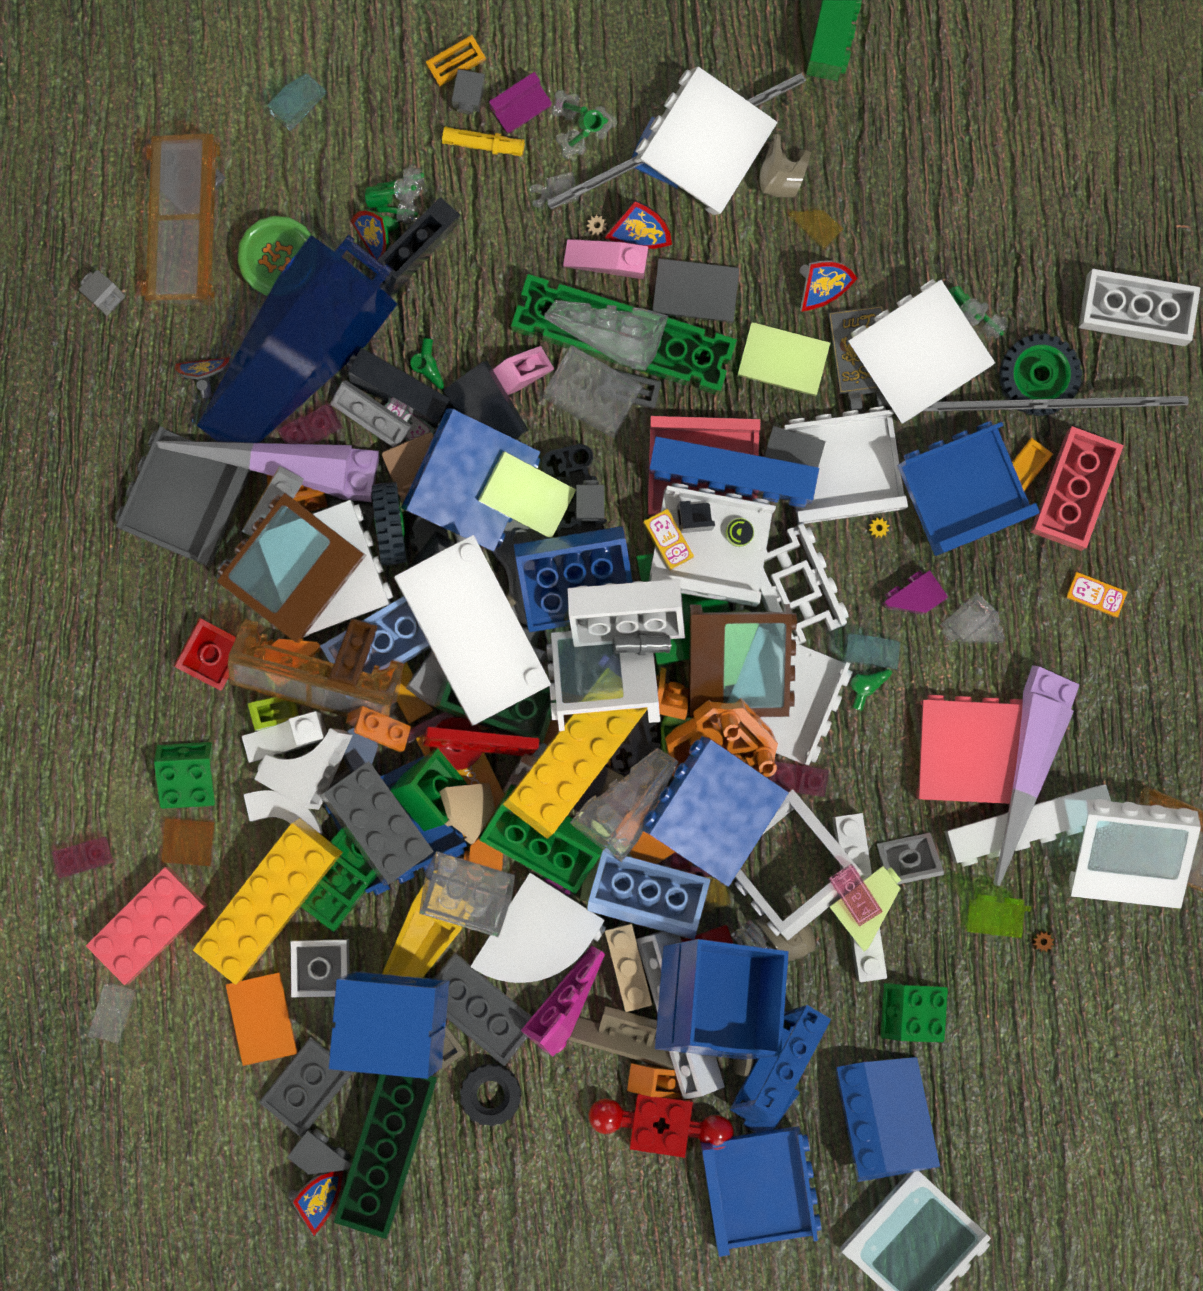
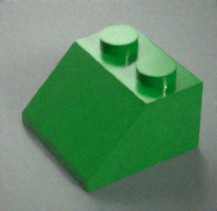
(421, 786)

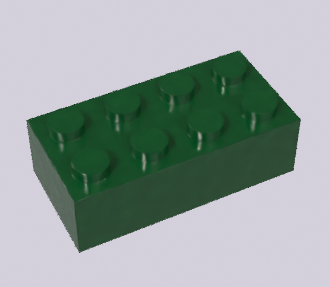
(524, 719)

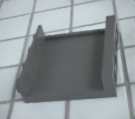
(182, 500)

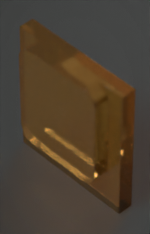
(188, 842)

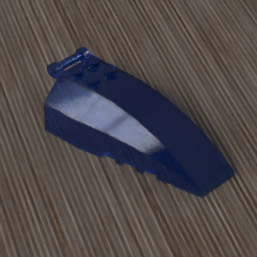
(298, 340)

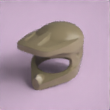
(778, 174)
(799, 944)

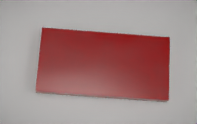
(479, 741)

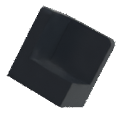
(694, 517)

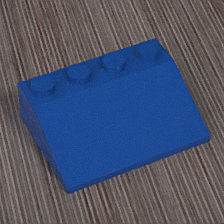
(566, 562)
(887, 1118)

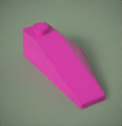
(559, 1013)

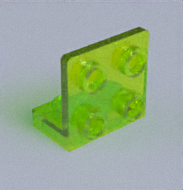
(996, 918)

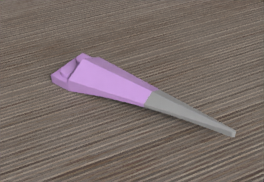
(326, 468)
(1043, 725)

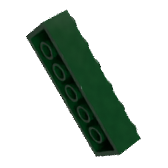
(385, 1153)

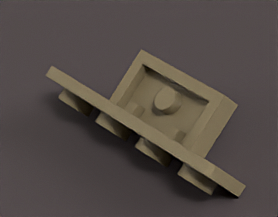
(623, 1035)

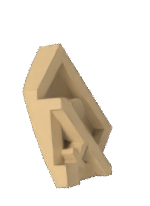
(468, 808)

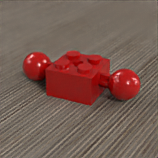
(607, 1117)

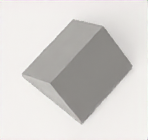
(911, 857)

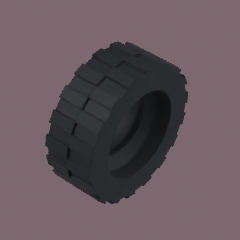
(496, 1115)

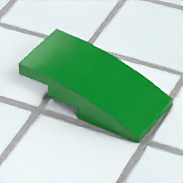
(341, 885)

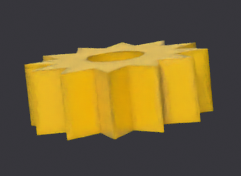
(878, 533)

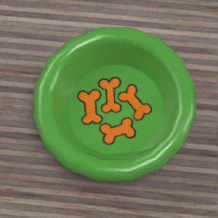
(268, 248)

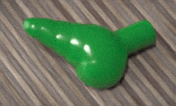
(426, 364)
(866, 685)

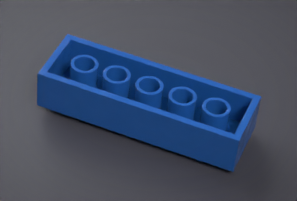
(733, 471)

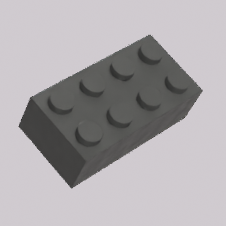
(376, 823)

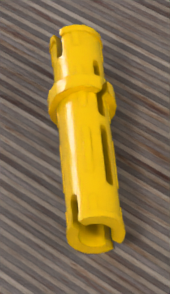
(488, 142)

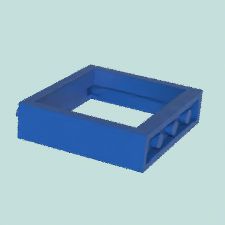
(779, 1075)

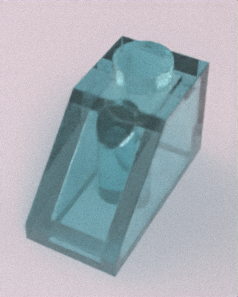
(296, 100)
(871, 651)

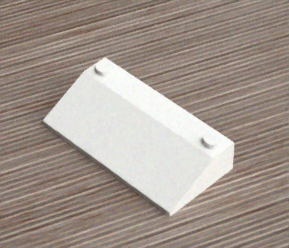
(472, 630)

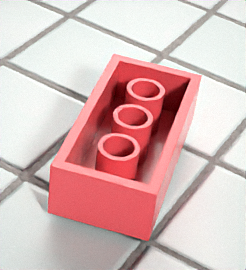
(1076, 488)
(146, 925)

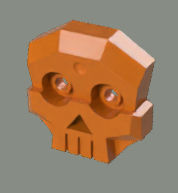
(731, 727)

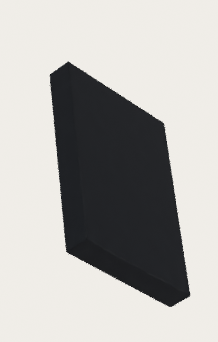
(485, 400)

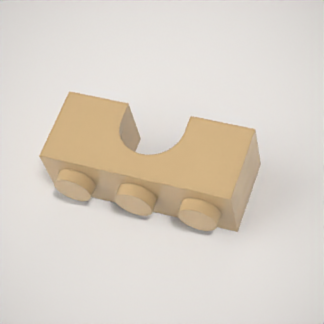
(628, 967)

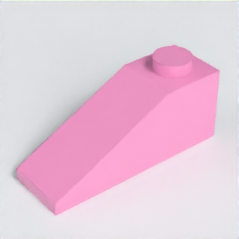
(607, 257)

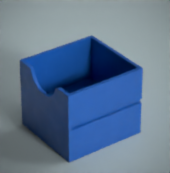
(721, 1000)
(389, 1024)

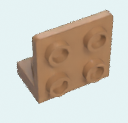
(405, 461)

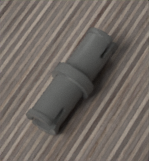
(641, 644)

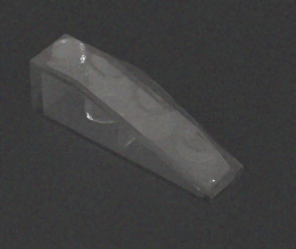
(621, 335)

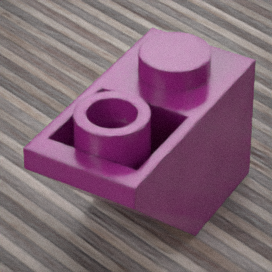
(917, 597)

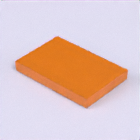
(261, 1019)

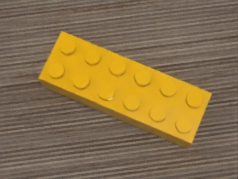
(569, 766)
(267, 901)

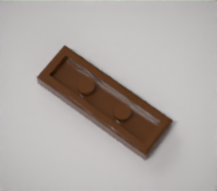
(352, 655)

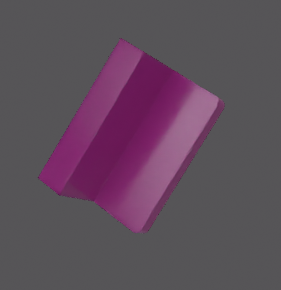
(520, 103)

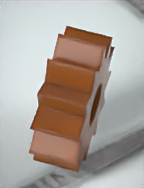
(1038, 941)

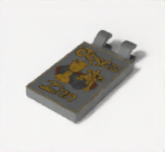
(850, 371)

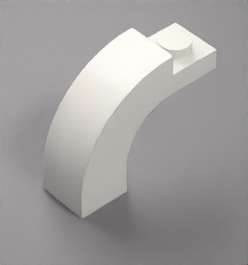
(272, 804)

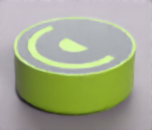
(739, 532)

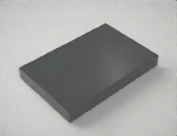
(696, 290)
(304, 1088)

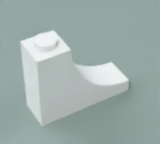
(285, 737)
(307, 776)

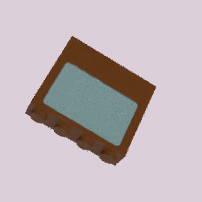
(290, 567)
(742, 658)

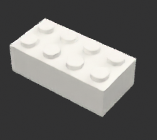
(1139, 307)
(625, 610)

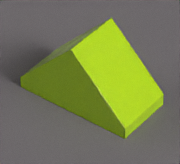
(271, 712)

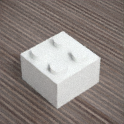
(318, 966)

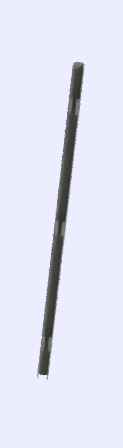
(630, 164)
(1059, 403)

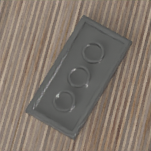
(483, 1010)

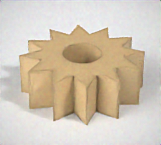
(597, 230)

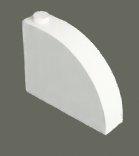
(539, 935)

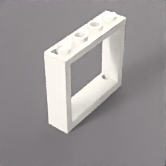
(819, 901)

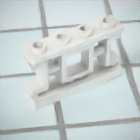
(774, 595)

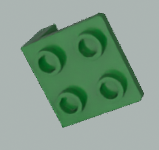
(184, 775)
(914, 1013)

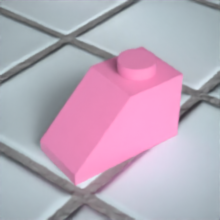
(523, 369)

